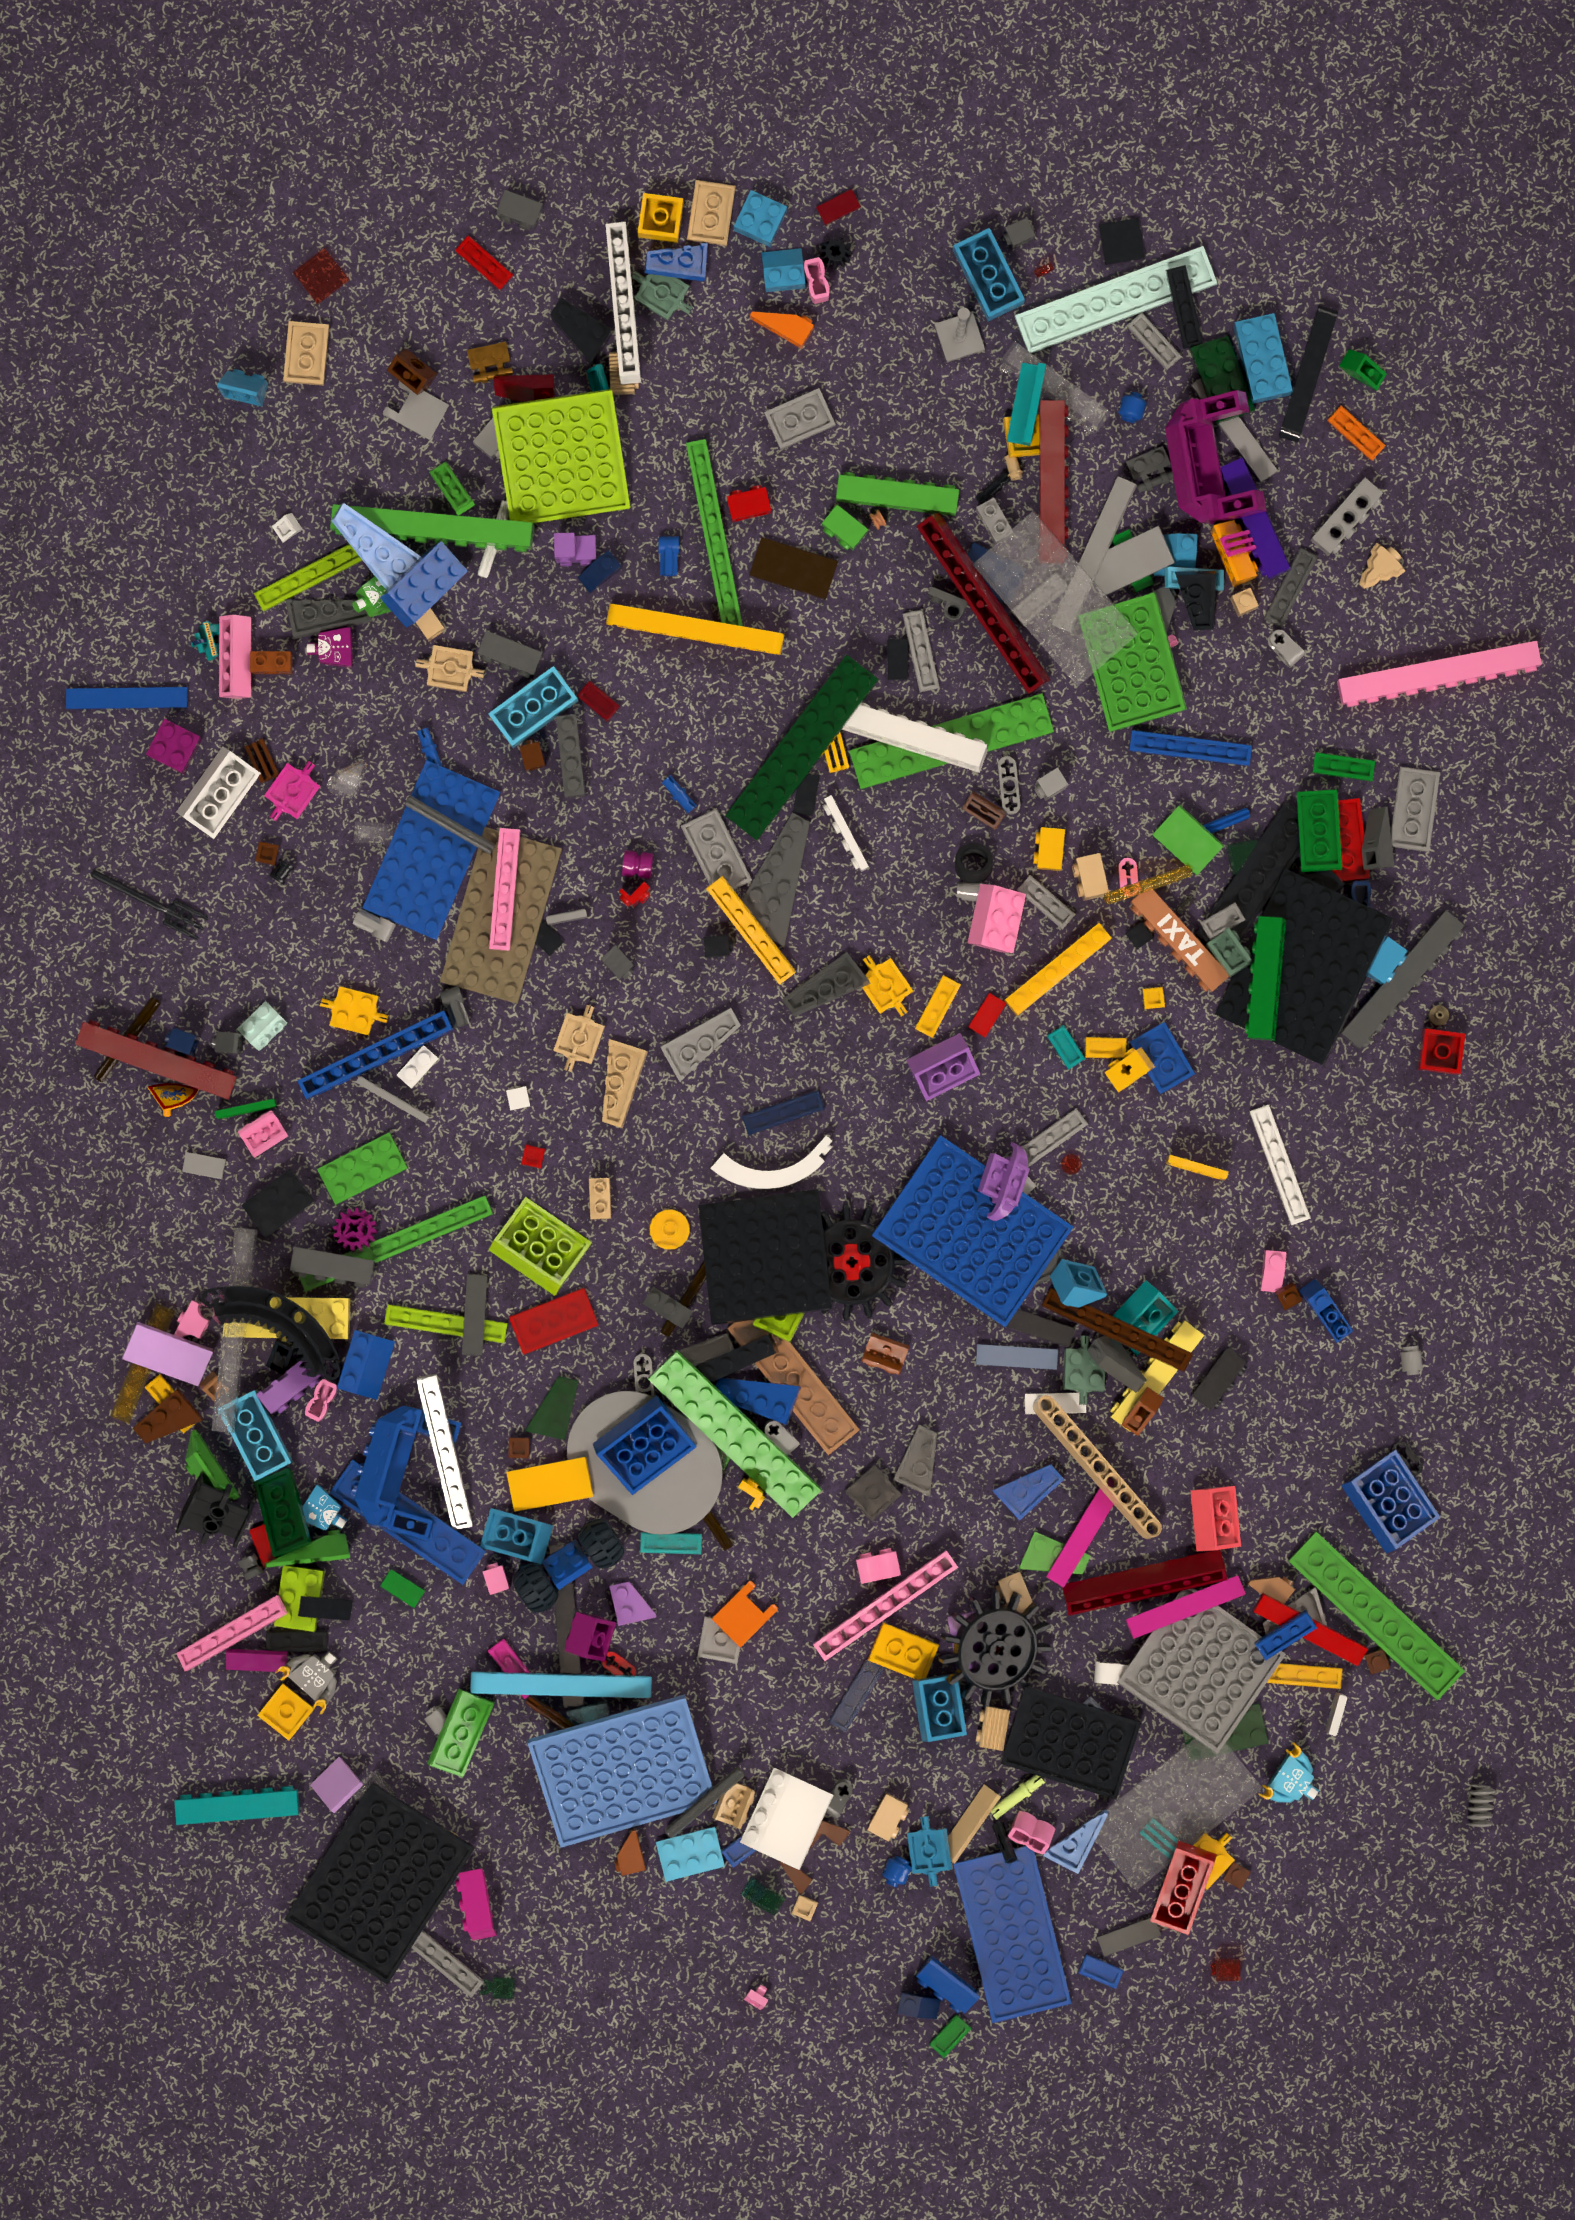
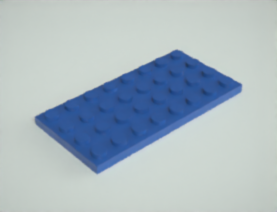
(424, 858)
(1012, 1934)

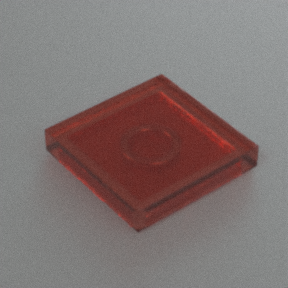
(321, 276)

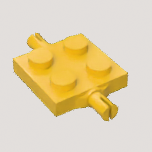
(887, 986)
(354, 1010)
(1223, 1859)

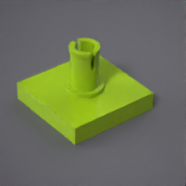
(781, 1326)

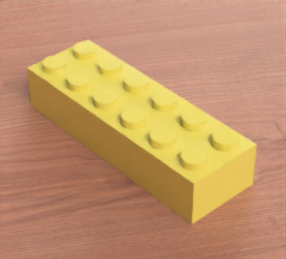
(330, 1313)

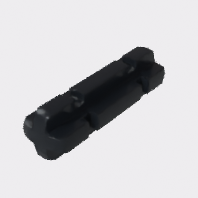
(993, 488)

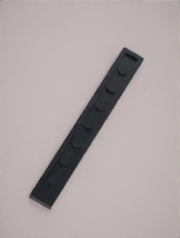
(564, 1615)

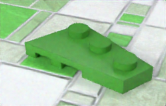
(1043, 1553)

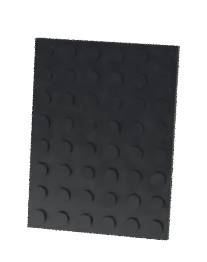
(1324, 964)
(379, 1883)

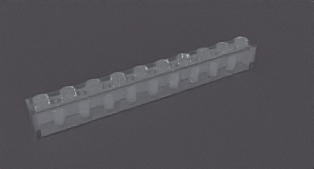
(233, 1336)

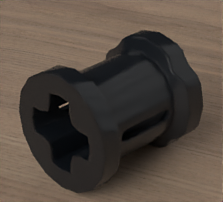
(281, 871)

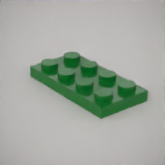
(1319, 830)

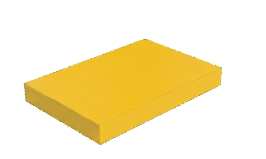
(1196, 1167)
(903, 1652)

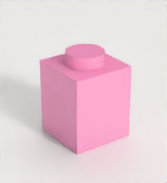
(496, 1578)

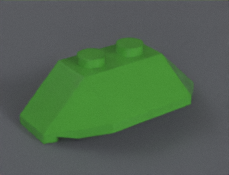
(202, 1461)

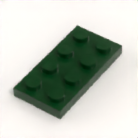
(1219, 370)
(282, 1512)
(1247, 1734)

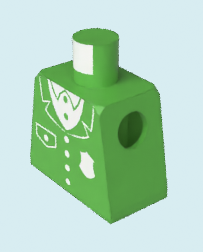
(369, 598)

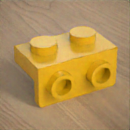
(752, 1489)

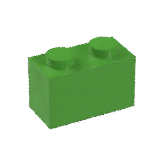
(844, 528)

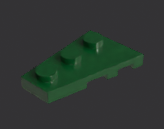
(555, 1411)

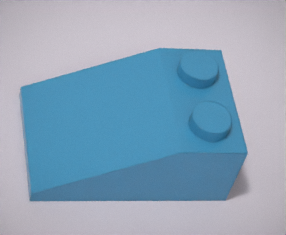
(242, 387)
(516, 1536)

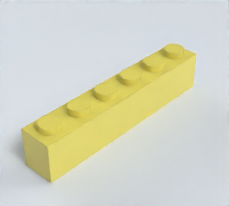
(1157, 1373)

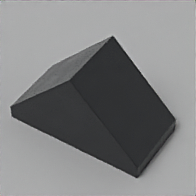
(280, 1357)

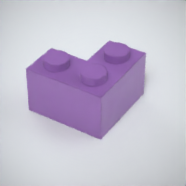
(574, 549)

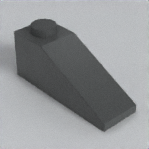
(618, 963)
(1116, 1361)

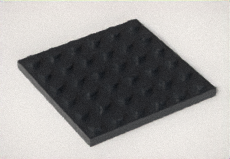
(765, 1257)

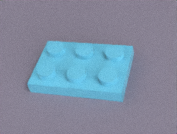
(690, 1854)

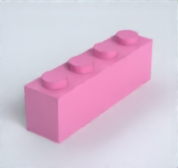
(234, 656)

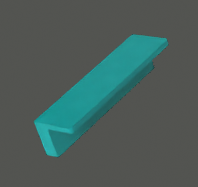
(1026, 403)

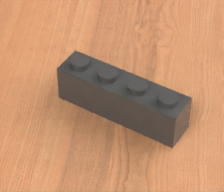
(570, 756)
(332, 1265)

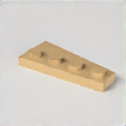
(621, 1080)

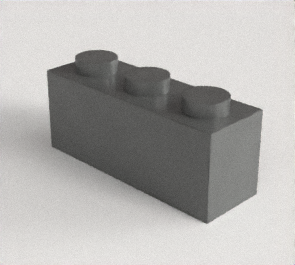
(509, 654)

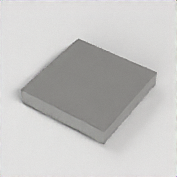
(717, 1644)

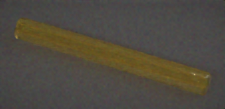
(1147, 884)

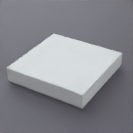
(1336, 1714)

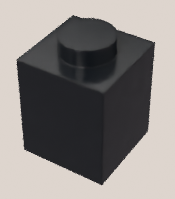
(717, 946)

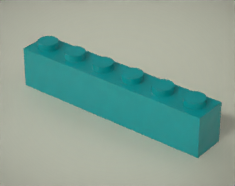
(237, 1806)

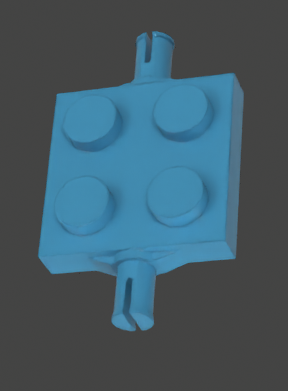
(929, 1851)

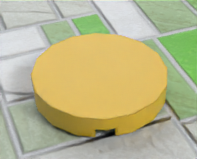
(677, 1229)

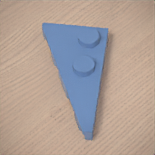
(1075, 1847)

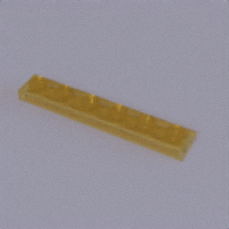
(138, 1375)

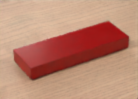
(484, 262)

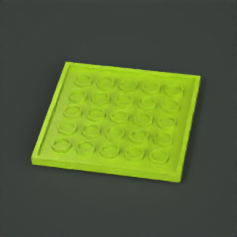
(561, 457)

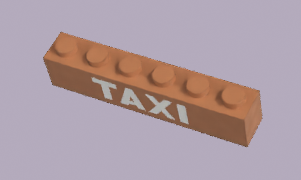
(1179, 939)

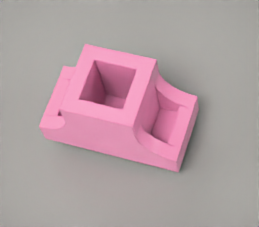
(192, 1322)

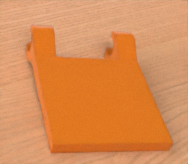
(741, 1617)

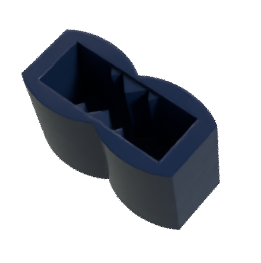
(1360, 892)

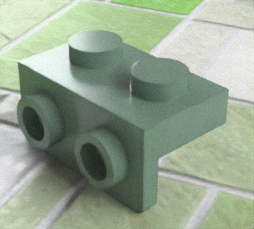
(1230, 952)

